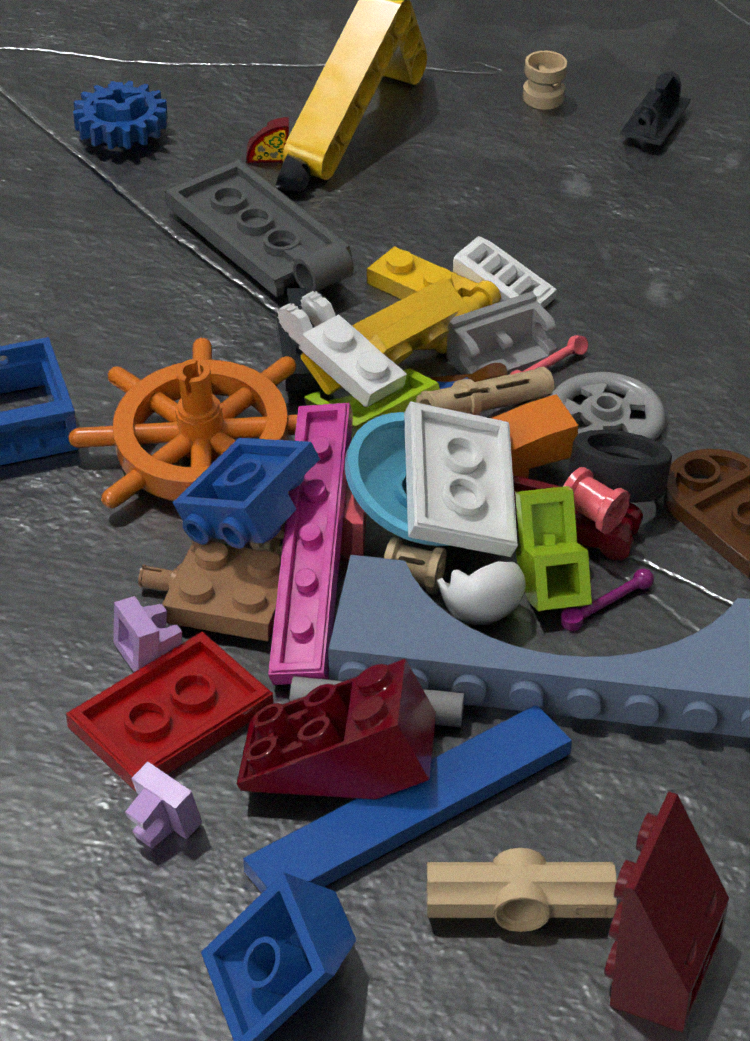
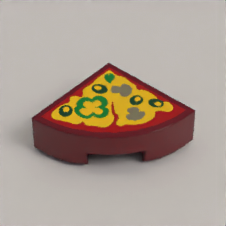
(269, 142)

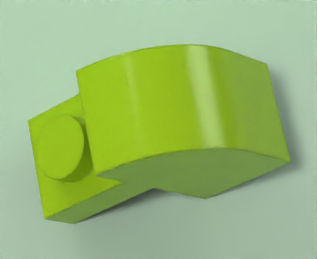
(549, 551)

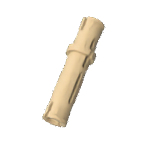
(492, 393)

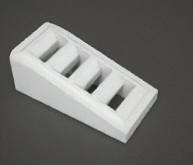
(486, 261)

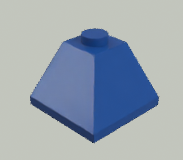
(277, 955)

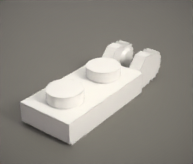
(341, 350)

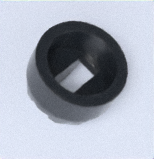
(293, 175)

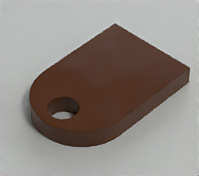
(716, 506)

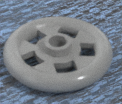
(608, 410)

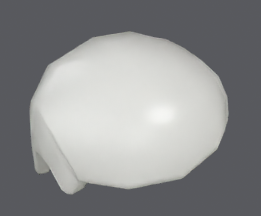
(485, 594)

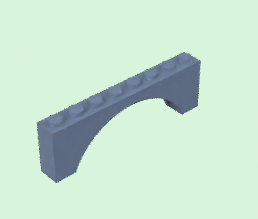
(682, 686)

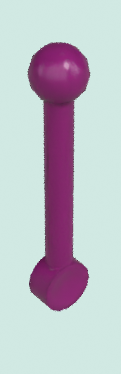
(573, 617)

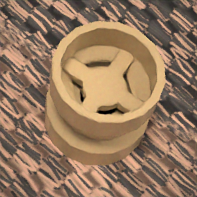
(545, 76)

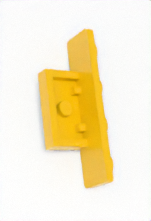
(404, 326)

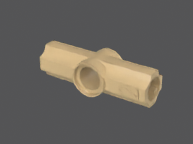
(521, 890)

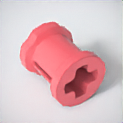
(597, 500)

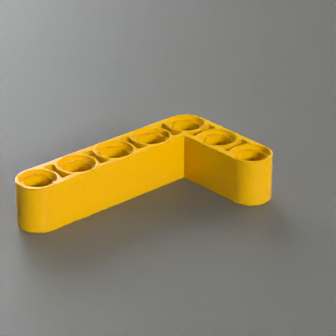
(376, 43)

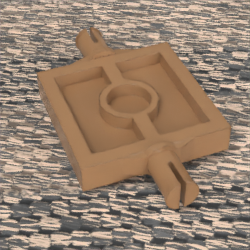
(220, 589)

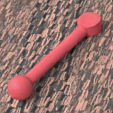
(576, 345)

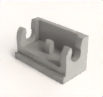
(501, 333)

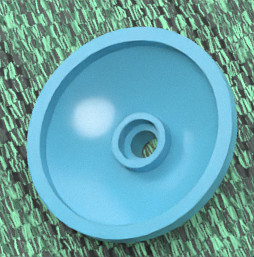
(378, 473)

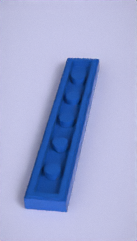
(374, 827)

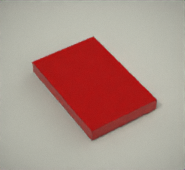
(169, 709)

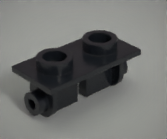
(658, 111)

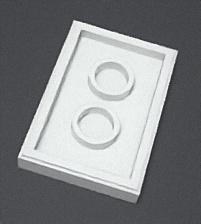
(459, 479)

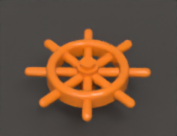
(196, 425)

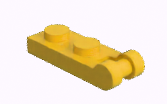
(404, 274)

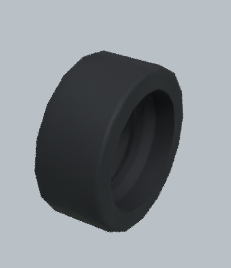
(623, 462)

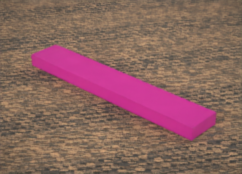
(312, 549)

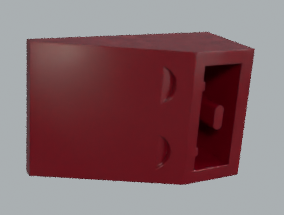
(344, 738)
(666, 920)

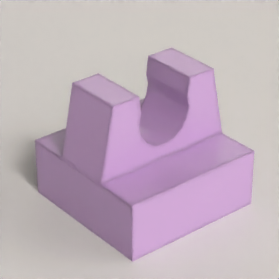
(142, 632)
(161, 807)

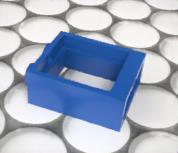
(37, 428)

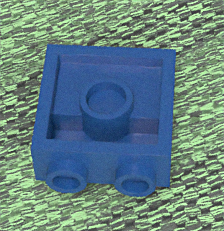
(246, 491)

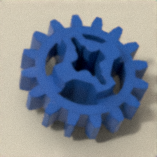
(120, 115)

